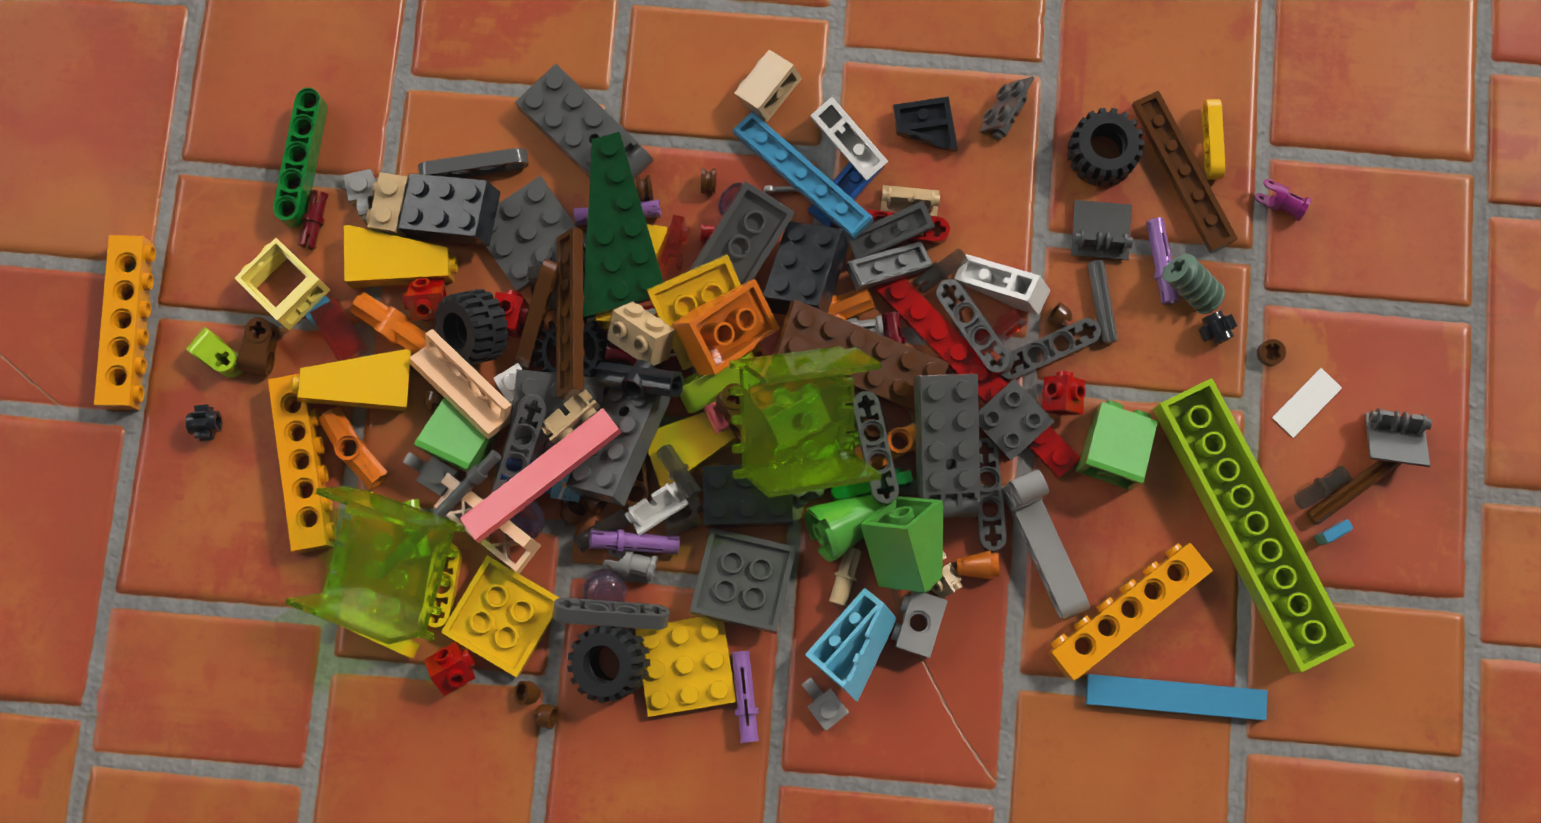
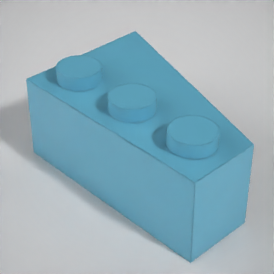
(854, 643)

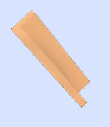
(462, 385)
(508, 529)

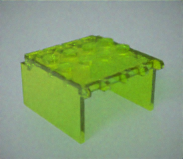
(799, 420)
(384, 569)

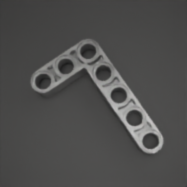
(1026, 505)

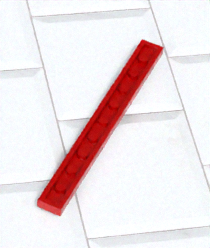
(964, 360)

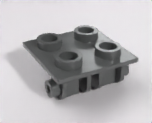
(1009, 102)
(1101, 230)
(1013, 419)
(1397, 437)

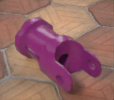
(1284, 200)

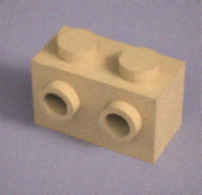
(768, 85)
(387, 204)
(641, 333)

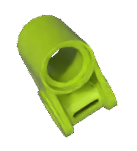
(214, 352)

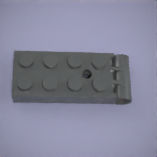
(574, 119)
(746, 232)
(948, 430)
(615, 467)

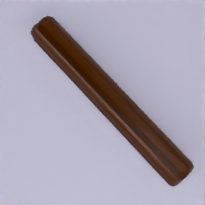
(1350, 491)

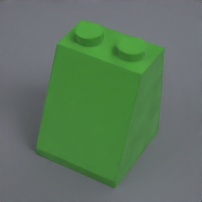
(454, 438)
(1118, 445)
(906, 543)

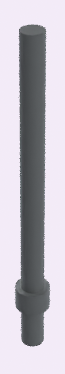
(475, 476)

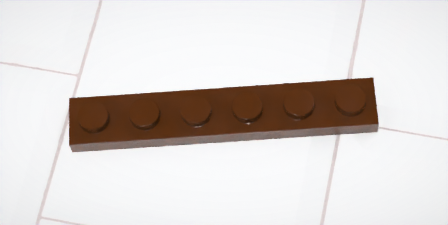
(1184, 171)
(569, 314)

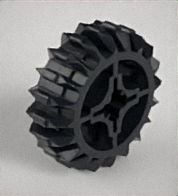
(550, 340)

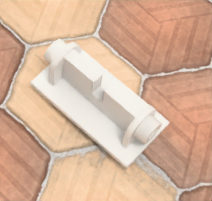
(664, 504)

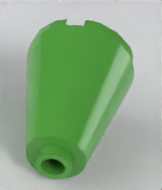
(838, 524)

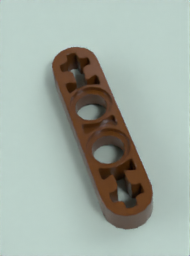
(537, 312)

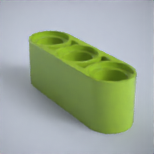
(703, 389)

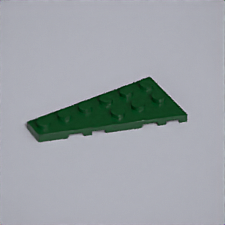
(618, 244)

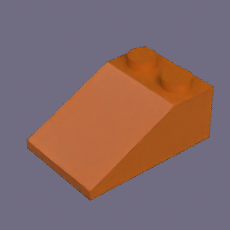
(725, 328)

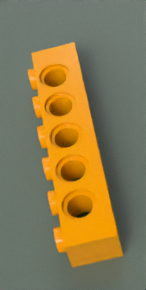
(115, 310)
(290, 451)
(1191, 569)

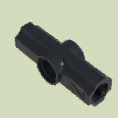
(639, 379)

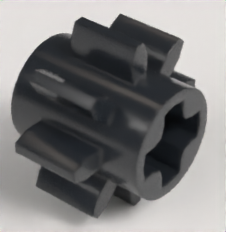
(1218, 327)
(204, 422)

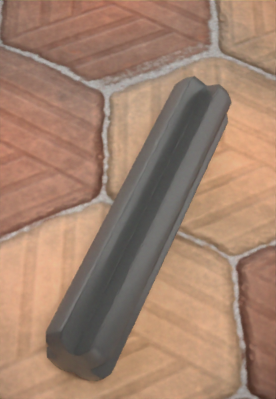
(1102, 301)

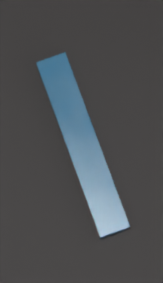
(803, 175)
(1176, 697)

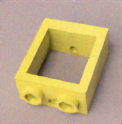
(299, 301)

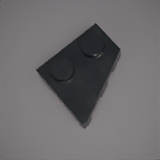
(927, 122)

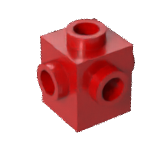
(423, 298)
(515, 311)
(1063, 394)
(450, 668)

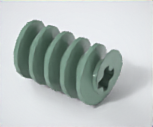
(1194, 283)

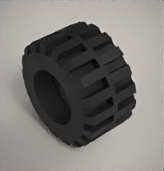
(1118, 129)
(473, 325)
(588, 671)

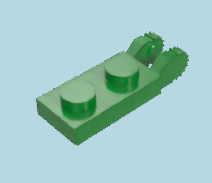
(854, 490)

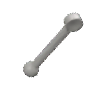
(770, 189)

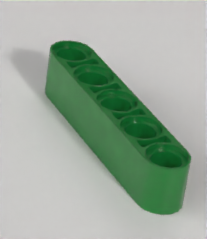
(296, 145)

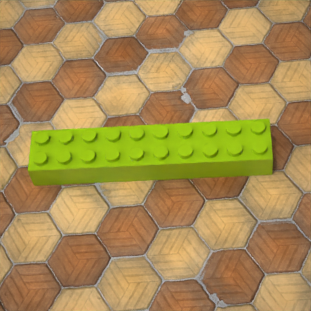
(1253, 527)

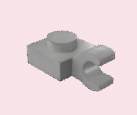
(359, 190)
(431, 472)
(825, 706)

